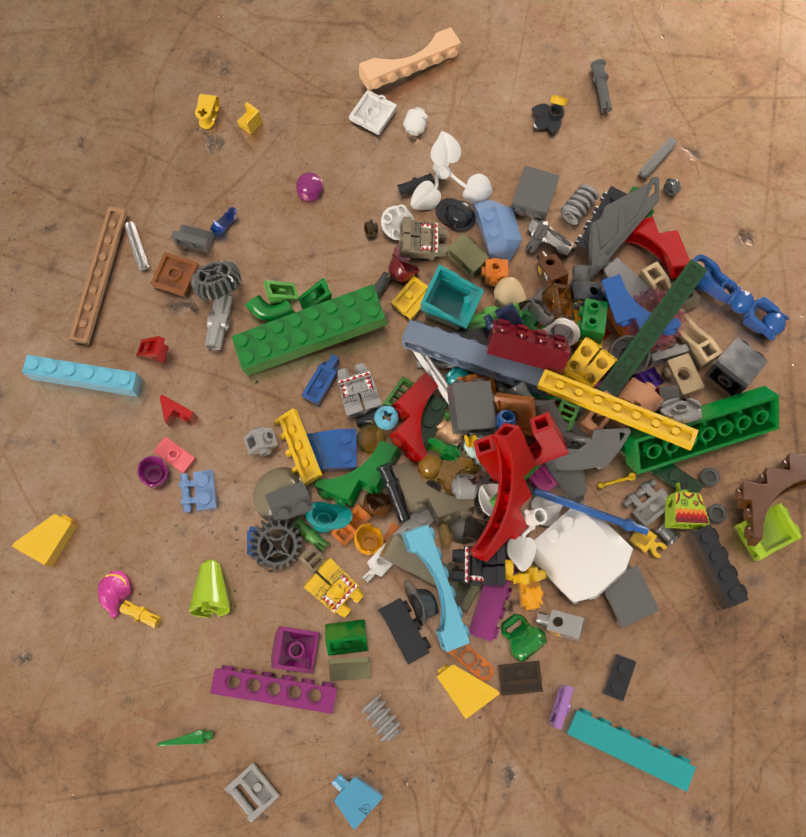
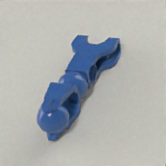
(741, 300)

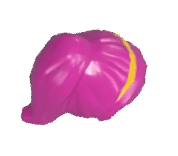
(113, 591)

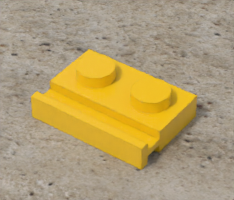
(410, 297)

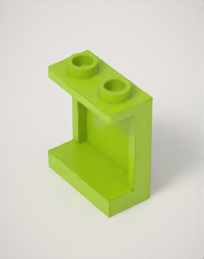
(777, 532)

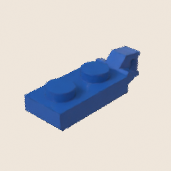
(321, 380)

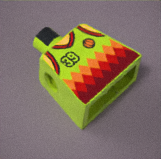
(685, 509)

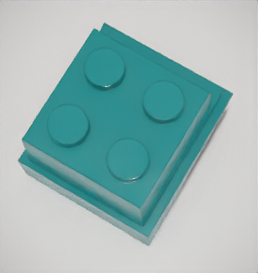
(451, 299)

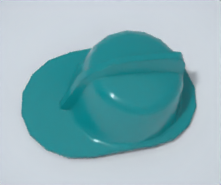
(328, 516)

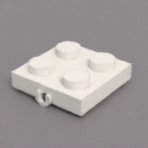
(373, 112)

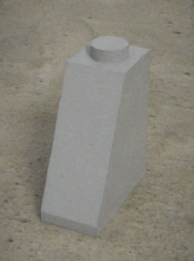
(630, 279)

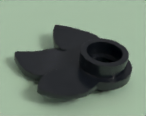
(546, 118)

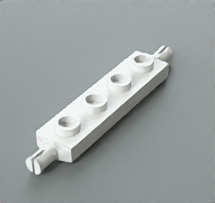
(380, 566)

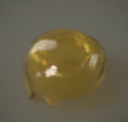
(369, 437)

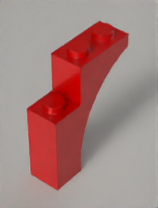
(665, 246)
(410, 409)

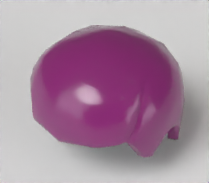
(309, 186)
(152, 471)

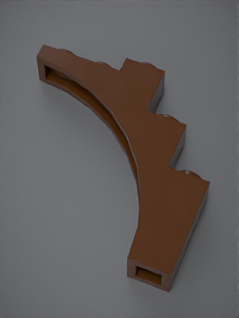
(771, 484)

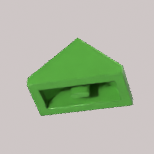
(280, 291)

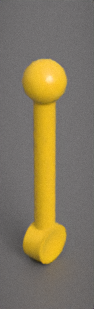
(632, 476)

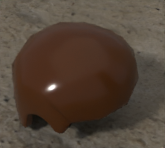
(377, 504)

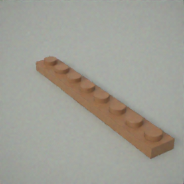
(98, 276)

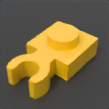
(646, 542)
(532, 574)

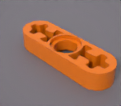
(484, 663)

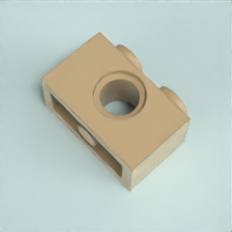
(684, 366)

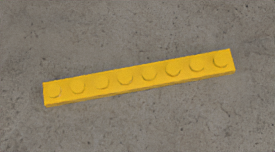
(618, 409)

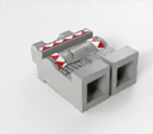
(355, 385)

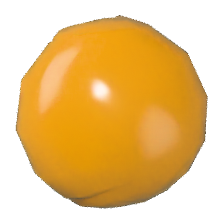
(368, 539)

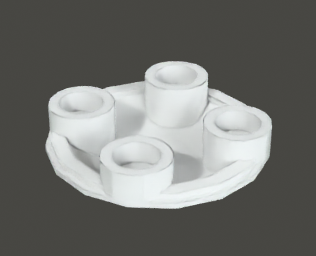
(391, 219)

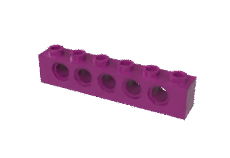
(222, 686)

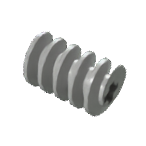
(579, 203)
(381, 719)

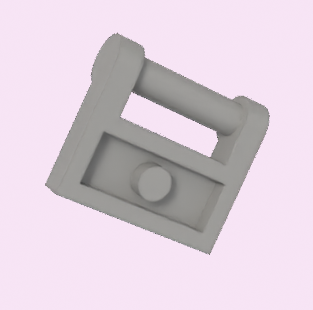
(257, 787)

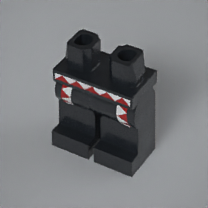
(478, 572)

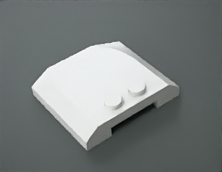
(581, 555)

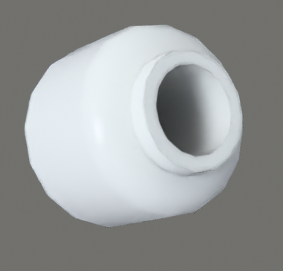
(415, 121)

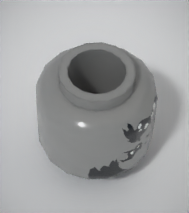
(465, 486)

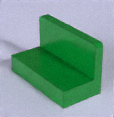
(346, 637)

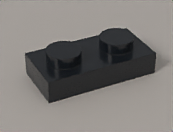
(619, 677)

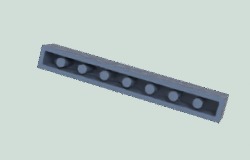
(469, 356)

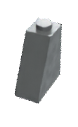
(570, 482)

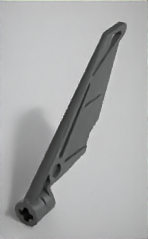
(614, 227)

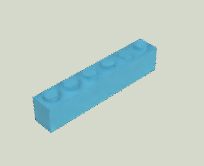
(82, 375)

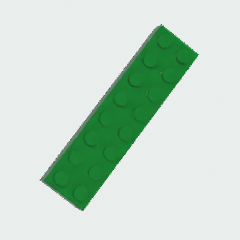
(309, 330)
(721, 425)

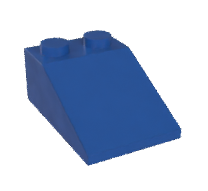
(335, 449)

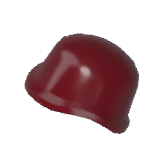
(401, 270)

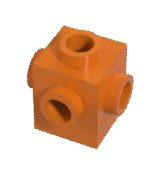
(494, 270)

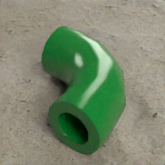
(266, 311)

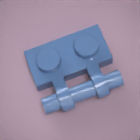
(205, 491)

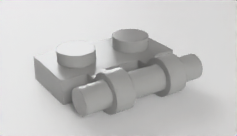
(651, 508)

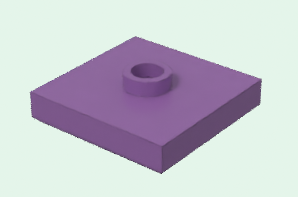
(561, 706)

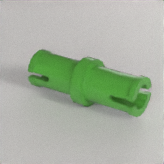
(311, 535)

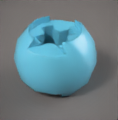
(384, 423)

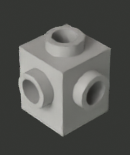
(260, 441)

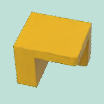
(251, 119)

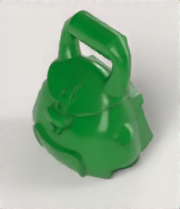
(524, 639)

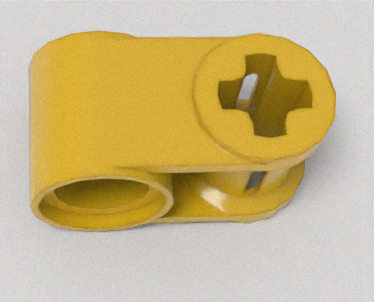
(207, 110)

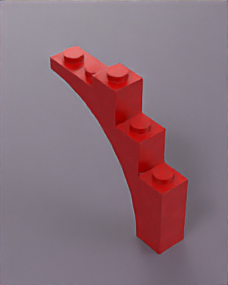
(506, 519)

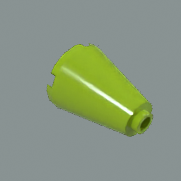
(209, 592)

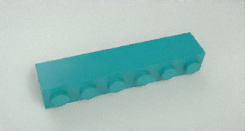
(630, 749)

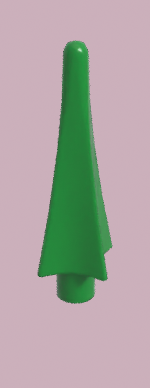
(196, 737)

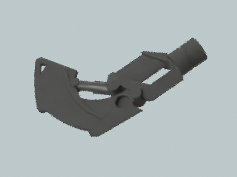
(596, 451)

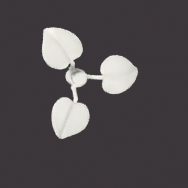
(443, 152)
(543, 513)

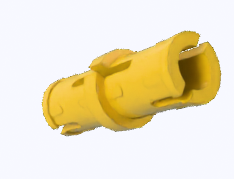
(140, 614)

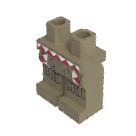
(421, 239)

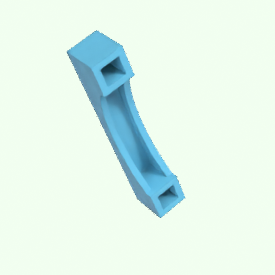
(451, 630)

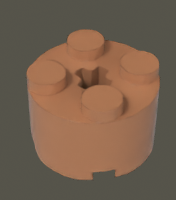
(641, 395)

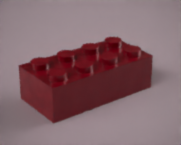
(528, 346)

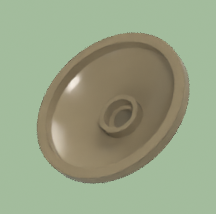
(272, 481)

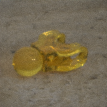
(445, 471)

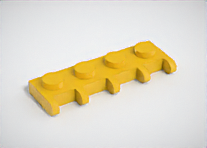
(299, 446)

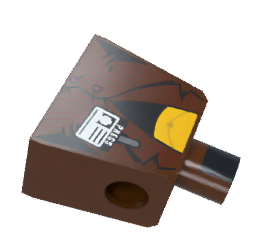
(551, 270)

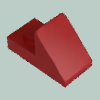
(153, 349)
(172, 410)

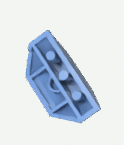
(497, 229)

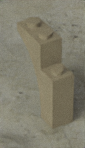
(419, 496)

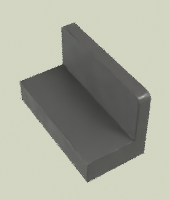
(194, 238)

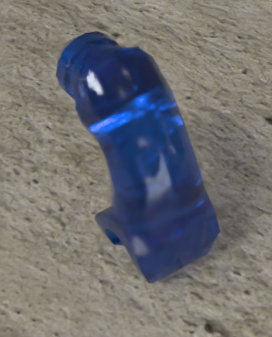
(227, 218)

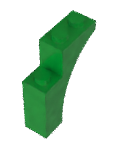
(346, 488)

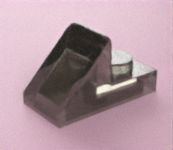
(474, 528)

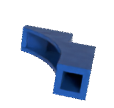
(626, 309)

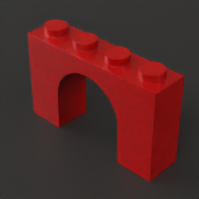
(547, 446)

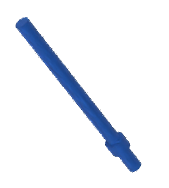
(626, 524)

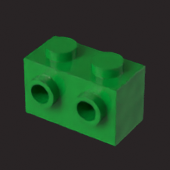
(593, 319)

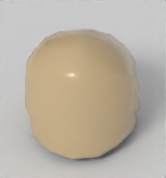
(508, 291)

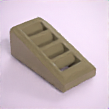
(307, 554)

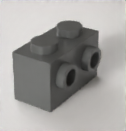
(289, 502)

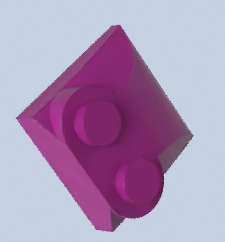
(294, 649)

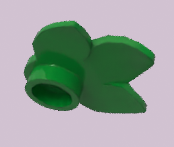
(447, 451)

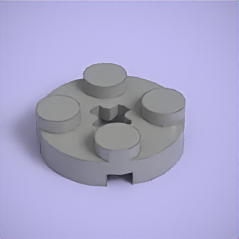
(682, 411)

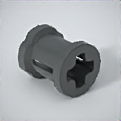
(668, 534)

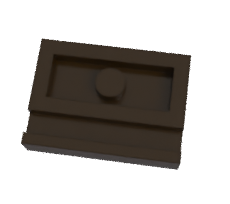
(520, 678)

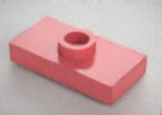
(174, 455)

